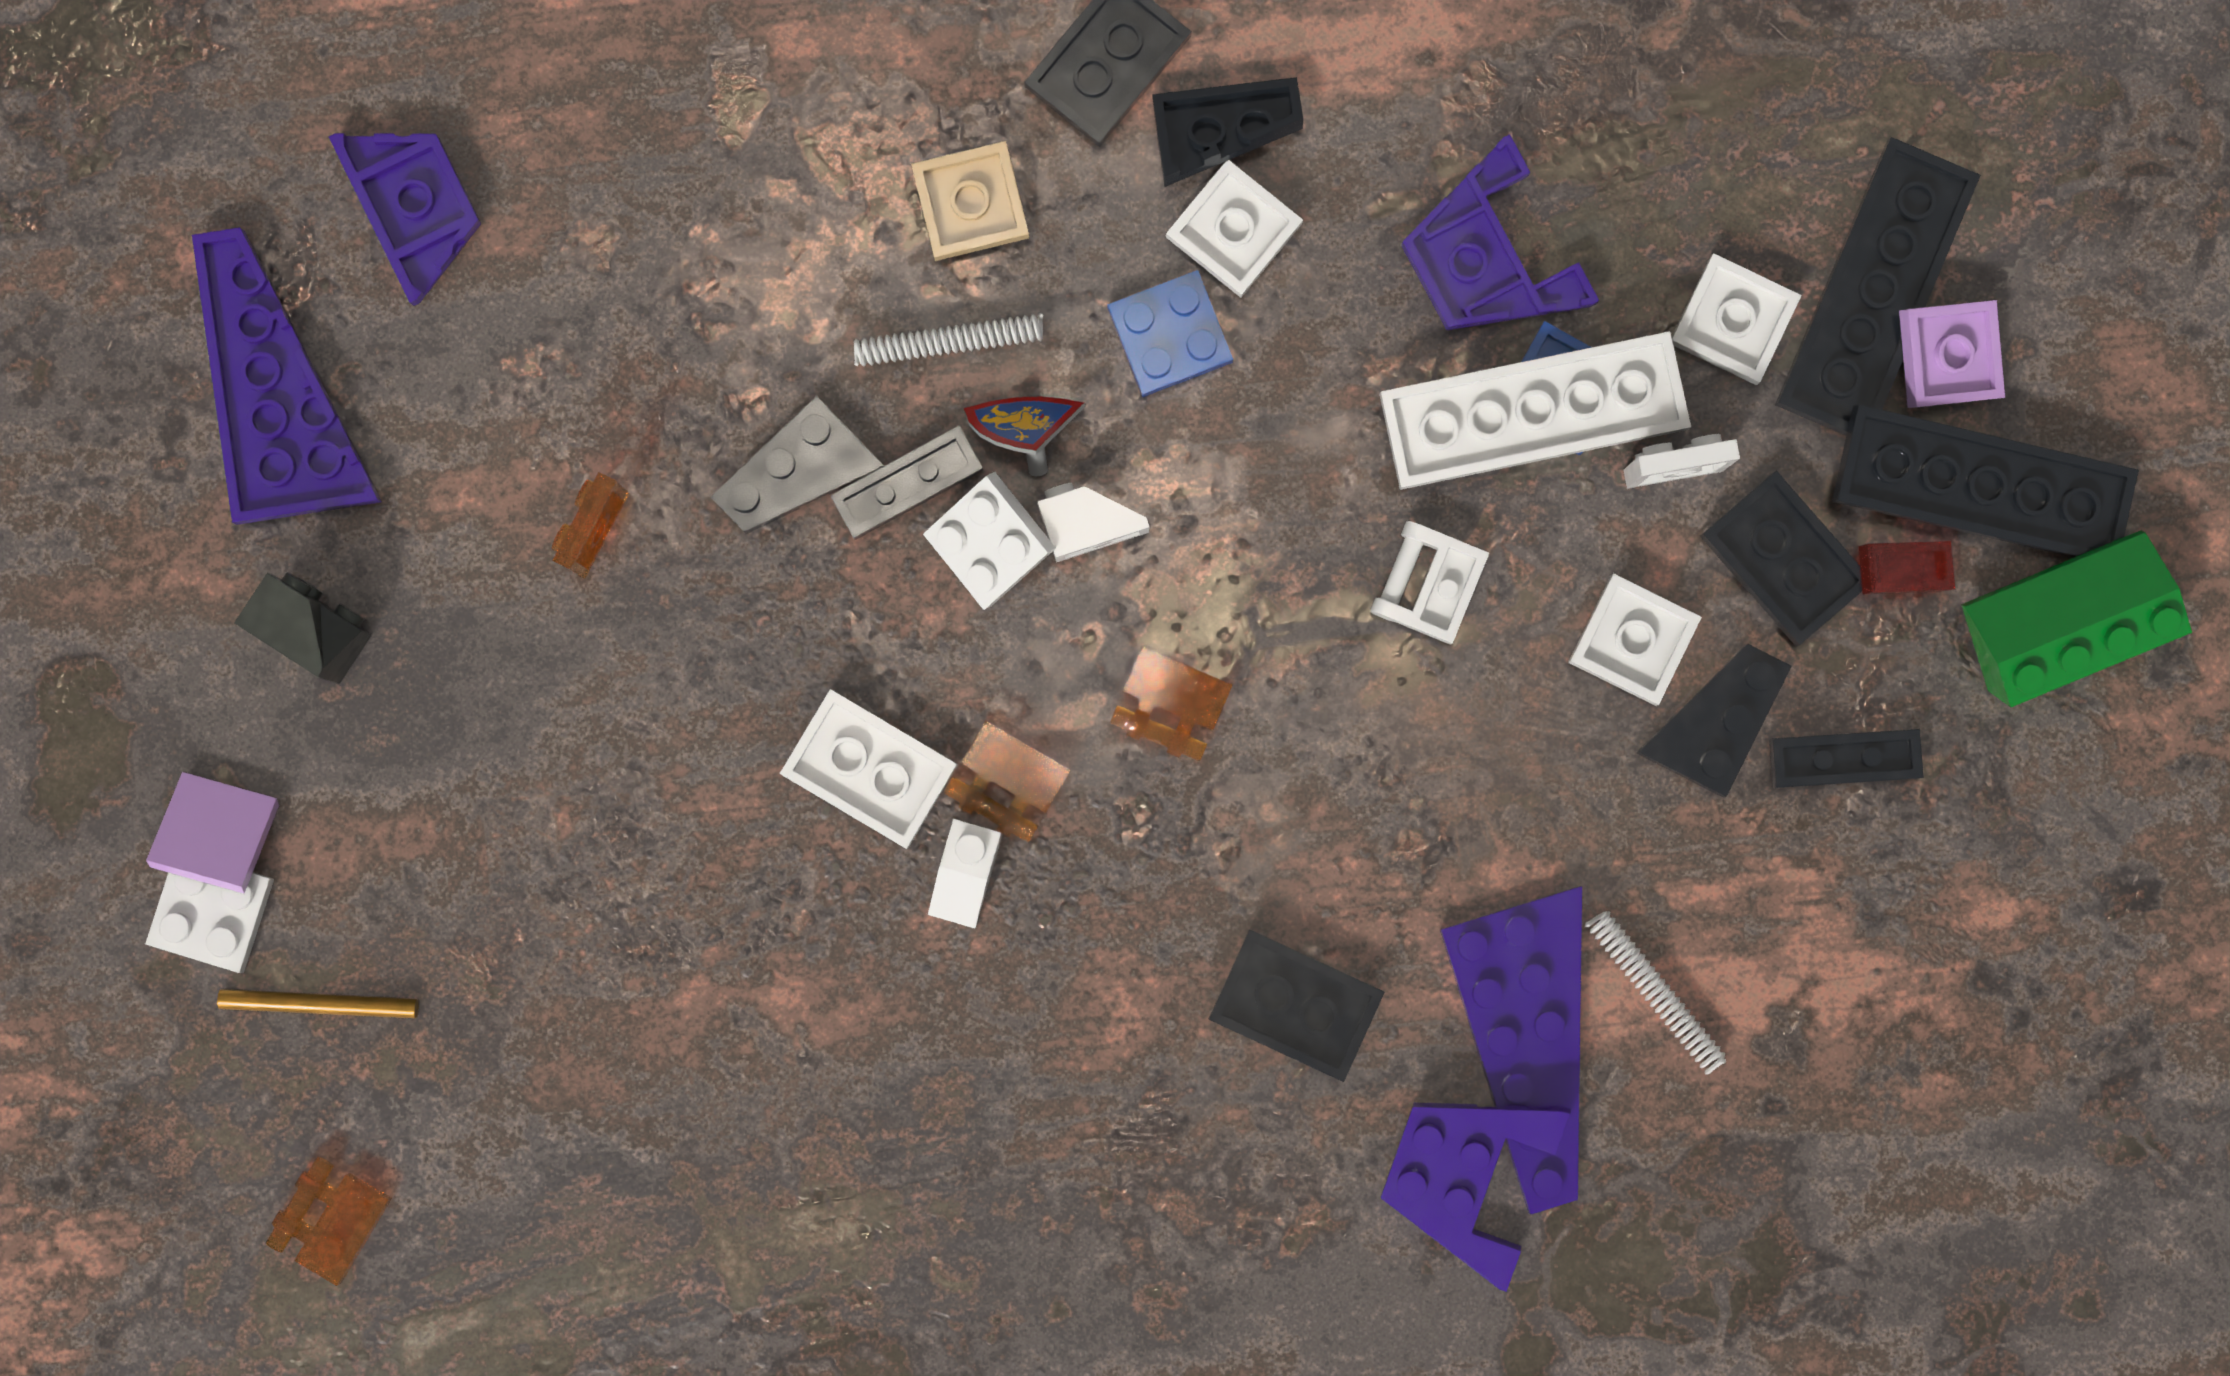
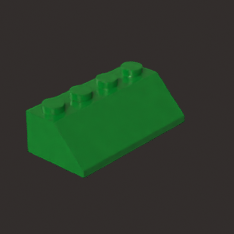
(2075, 619)

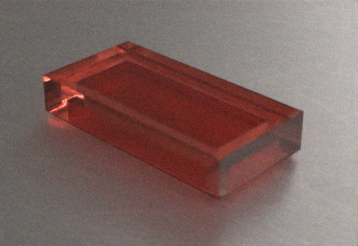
(1906, 567)

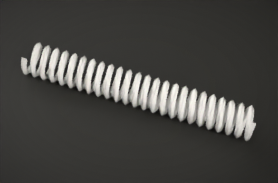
(941, 342)
(1646, 968)

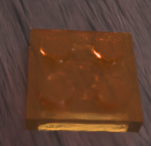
(582, 540)

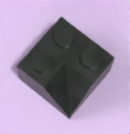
(302, 628)

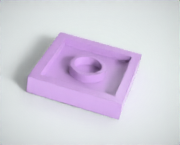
(1952, 354)
(212, 832)

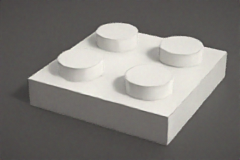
(1234, 228)
(1735, 319)
(1663, 464)
(989, 540)
(1634, 639)
(209, 920)

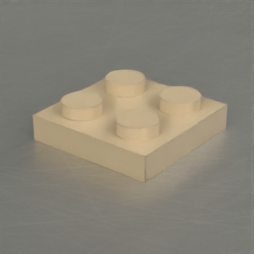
(970, 201)

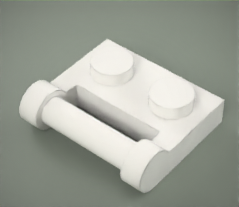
(1445, 587)

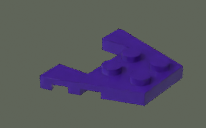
(1472, 264)
(1447, 1168)

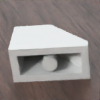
(1086, 521)
(964, 873)

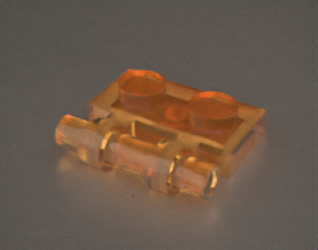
(1178, 690)
(1015, 768)
(341, 1229)

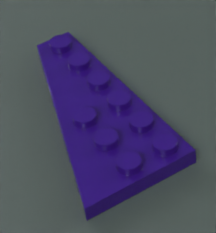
(274, 417)
(1524, 1008)

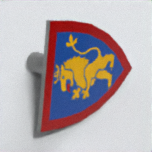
(1023, 424)

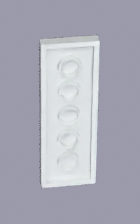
(1535, 410)

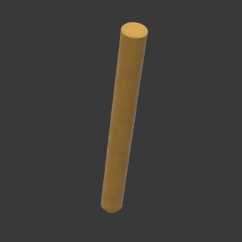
(318, 1003)

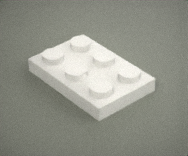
(868, 769)

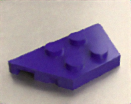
(410, 202)

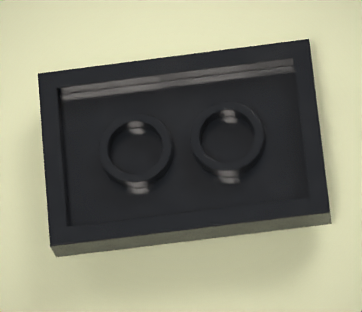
(1107, 63)
(1785, 558)
(1296, 1005)

